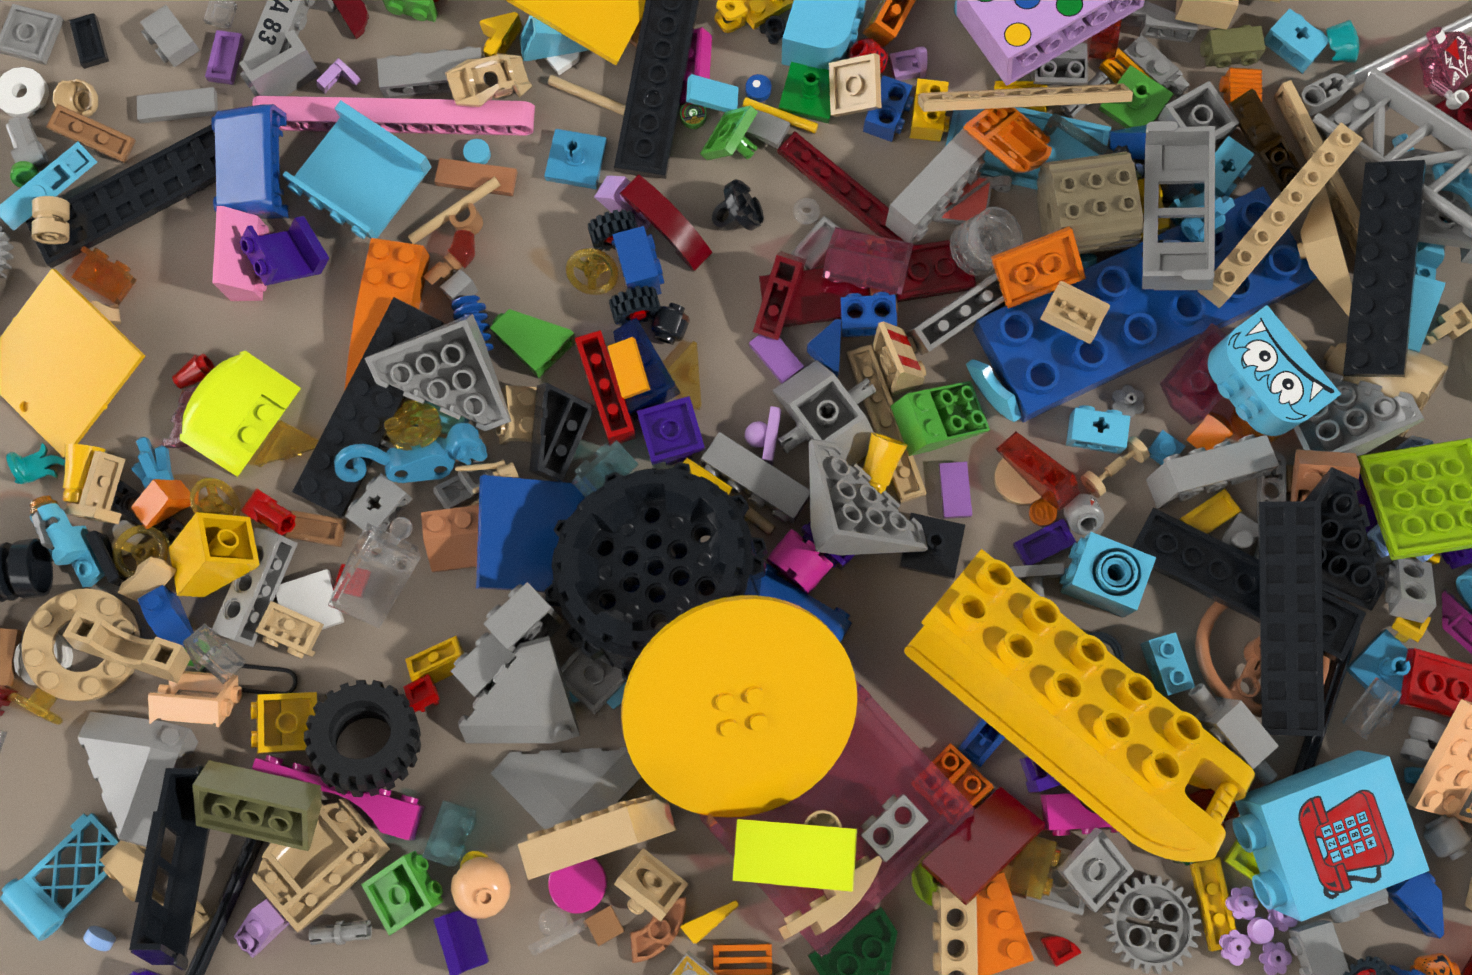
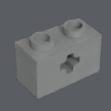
(387, 494)

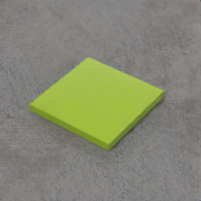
(1422, 497)

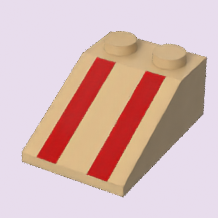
(897, 359)

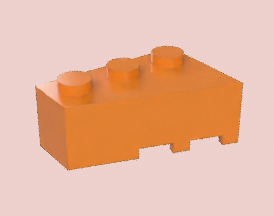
(999, 930)

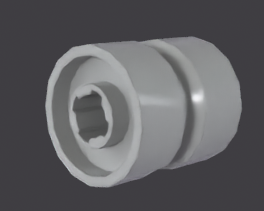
(1424, 738)

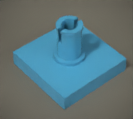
(575, 159)
(1382, 659)

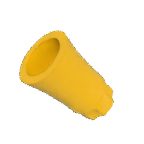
(882, 460)
(77, 465)

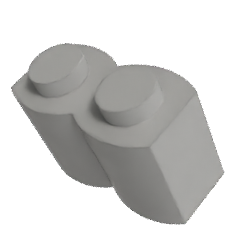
(169, 35)

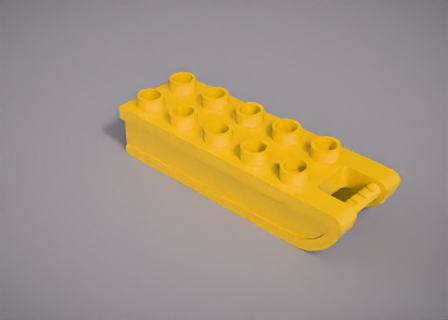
(1079, 712)

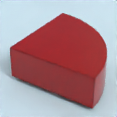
(1059, 949)

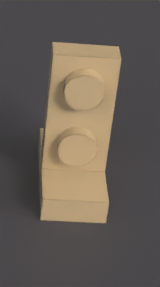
(99, 490)

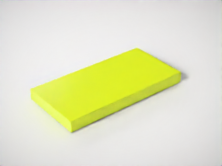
(795, 855)

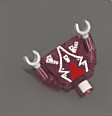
(1447, 64)

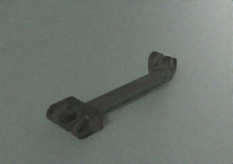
(1057, 121)

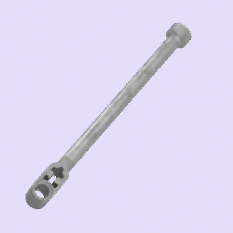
(1337, 84)

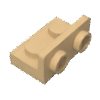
(290, 629)

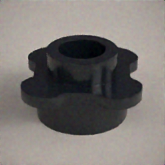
(771, 23)

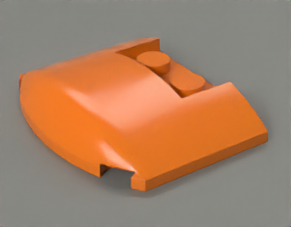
(1010, 138)

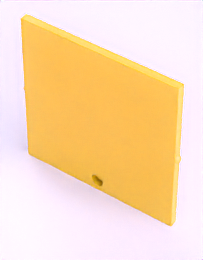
(594, 24)
(63, 362)

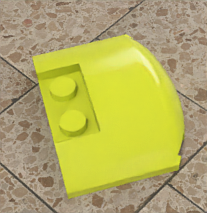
(235, 410)

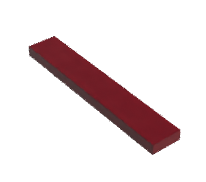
(837, 184)

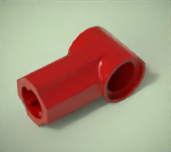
(267, 511)

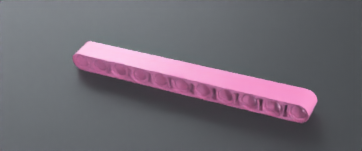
(408, 115)

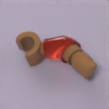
(462, 247)

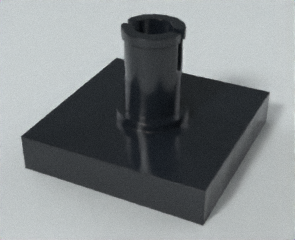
(943, 551)

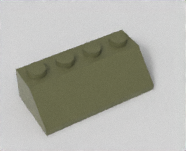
(257, 805)

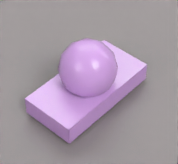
(763, 435)

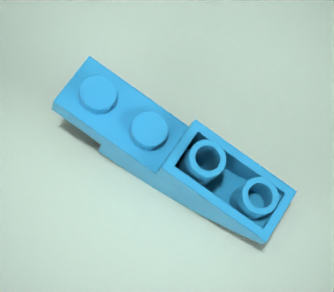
(48, 182)

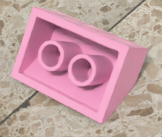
(232, 268)

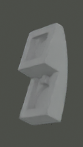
(768, 129)
(459, 488)

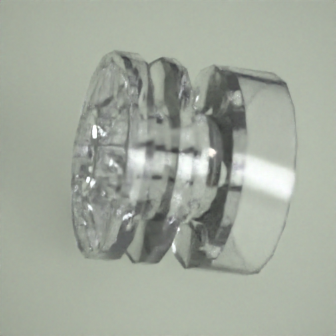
(982, 237)

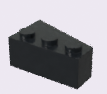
(556, 431)

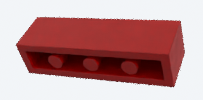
(605, 388)

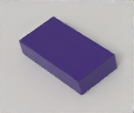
(1044, 543)

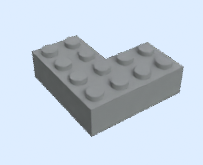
(517, 621)

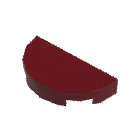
(354, 14)

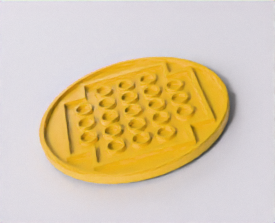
(739, 706)

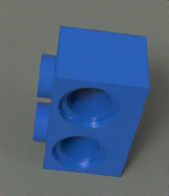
(890, 109)
(867, 323)

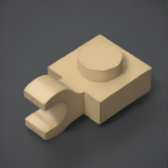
(1453, 322)

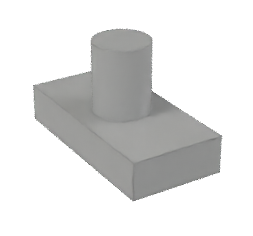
(1241, 533)
(1036, 573)

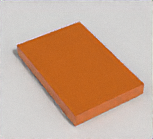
(1038, 267)

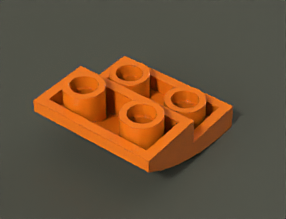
(963, 775)

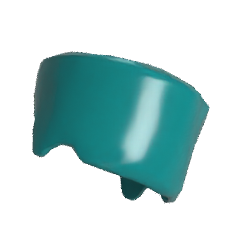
(1344, 41)

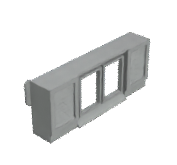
(1178, 157)

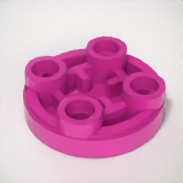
(578, 886)

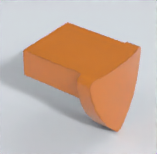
(1210, 431)

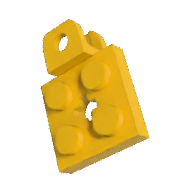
(752, 11)

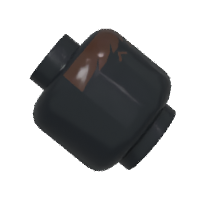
(670, 324)

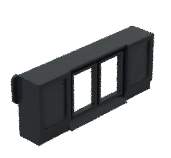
(164, 931)

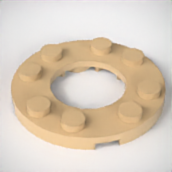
(41, 636)

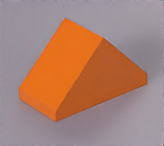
(161, 501)

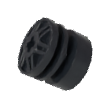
(25, 570)

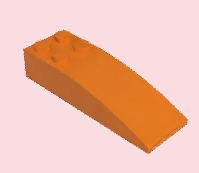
(389, 272)

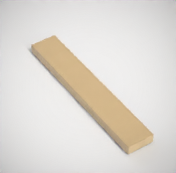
(864, 365)

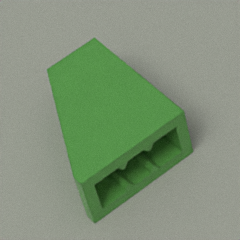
(532, 339)

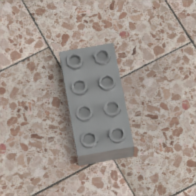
(936, 187)

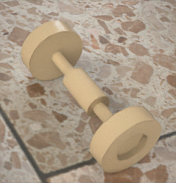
(1135, 449)

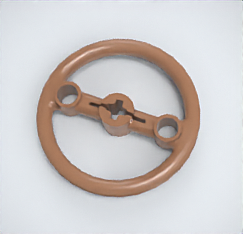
(1250, 673)

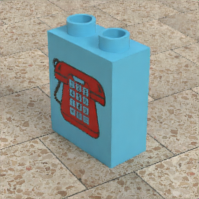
(1329, 835)

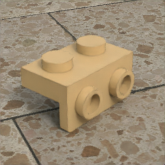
(1075, 312)
(521, 408)

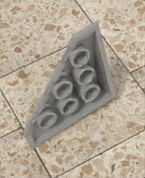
(446, 369)
(1358, 419)
(850, 513)
(525, 703)
(131, 766)
(569, 784)

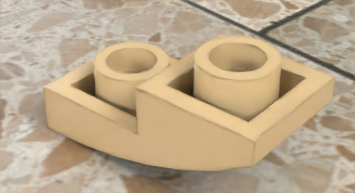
(147, 577)

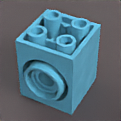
(1089, 579)

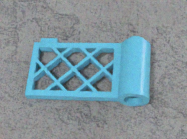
(31, 900)

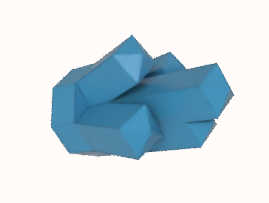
(1194, 227)
(153, 462)

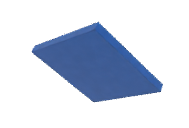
(518, 530)

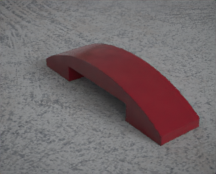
(667, 220)

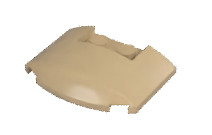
(309, 881)

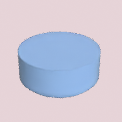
(99, 938)

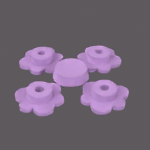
(1258, 930)

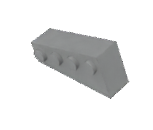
(1211, 469)

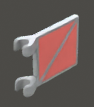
(975, 199)

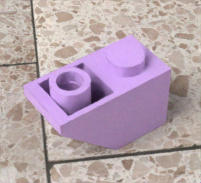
(610, 198)
(260, 928)

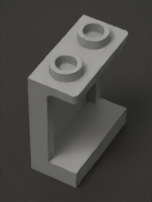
(283, 72)

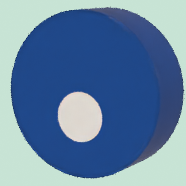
(758, 88)

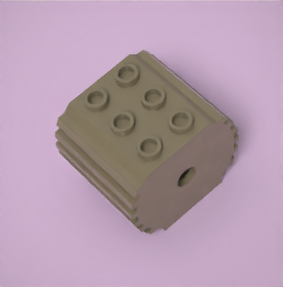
(1094, 198)

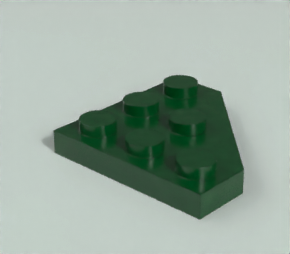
(863, 950)

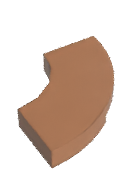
(657, 934)

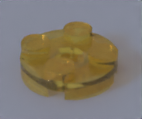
(412, 413)

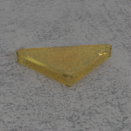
(686, 375)
(284, 444)

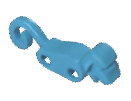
(461, 444)

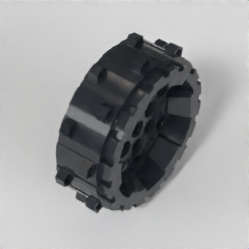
(619, 520)

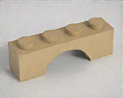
(103, 640)
(125, 865)

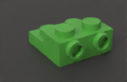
(403, 892)

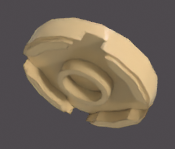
(1013, 486)

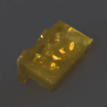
(1033, 868)

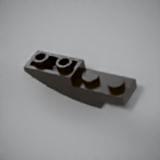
(1265, 139)

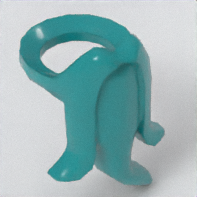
(33, 466)

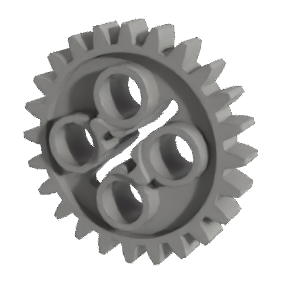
(1147, 950)

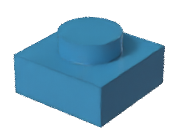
(1164, 446)

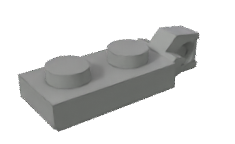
(1157, 65)

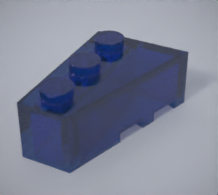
(659, 379)

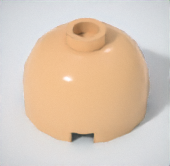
(480, 888)

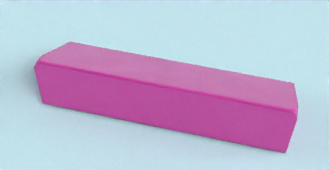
(699, 58)

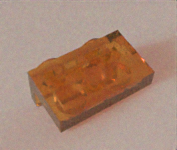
(103, 276)

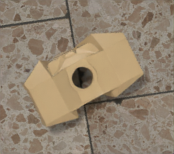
(469, 86)

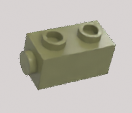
(1233, 46)

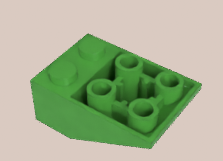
(939, 417)

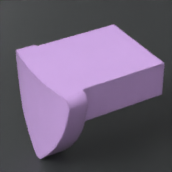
(909, 63)
(334, 73)

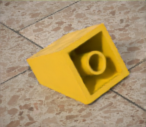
(212, 553)

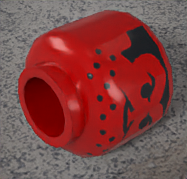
(869, 46)

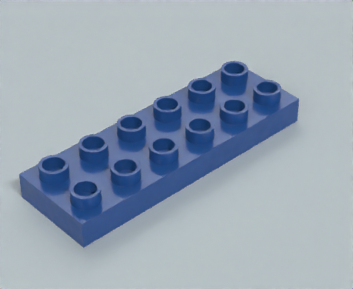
(1142, 325)

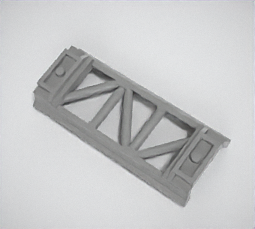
(1371, 104)

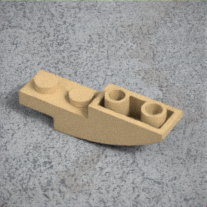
(828, 912)

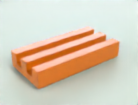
(744, 959)

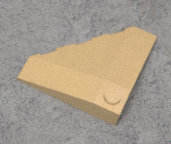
(1324, 250)

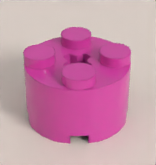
(799, 562)

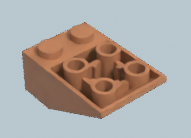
(1312, 466)

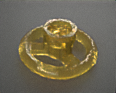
(599, 262)
(212, 502)
(150, 548)
(39, 704)

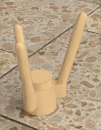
(503, 470)

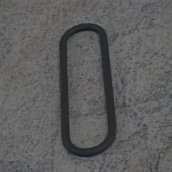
(268, 668)

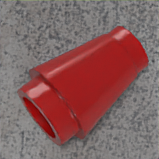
(193, 371)

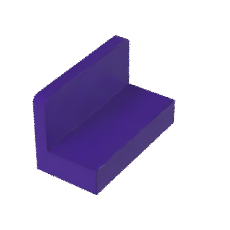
(461, 942)

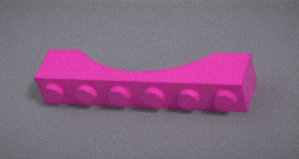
(390, 814)

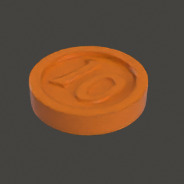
(1042, 513)

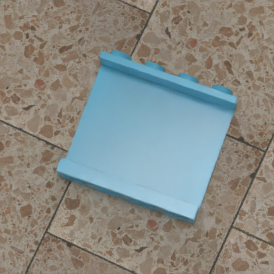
(359, 173)

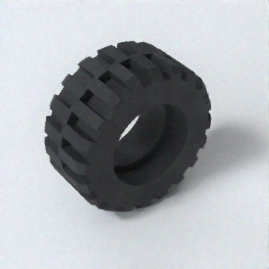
(351, 705)

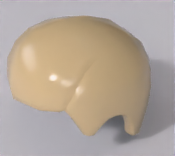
(76, 96)

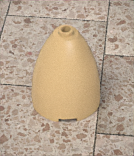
(1420, 378)

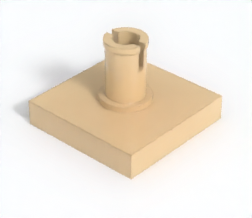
(855, 85)
(650, 885)

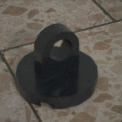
(741, 208)

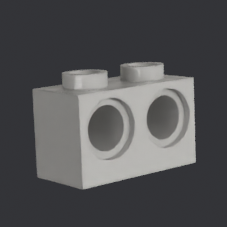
(1410, 589)
(898, 833)

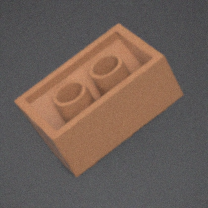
(451, 537)

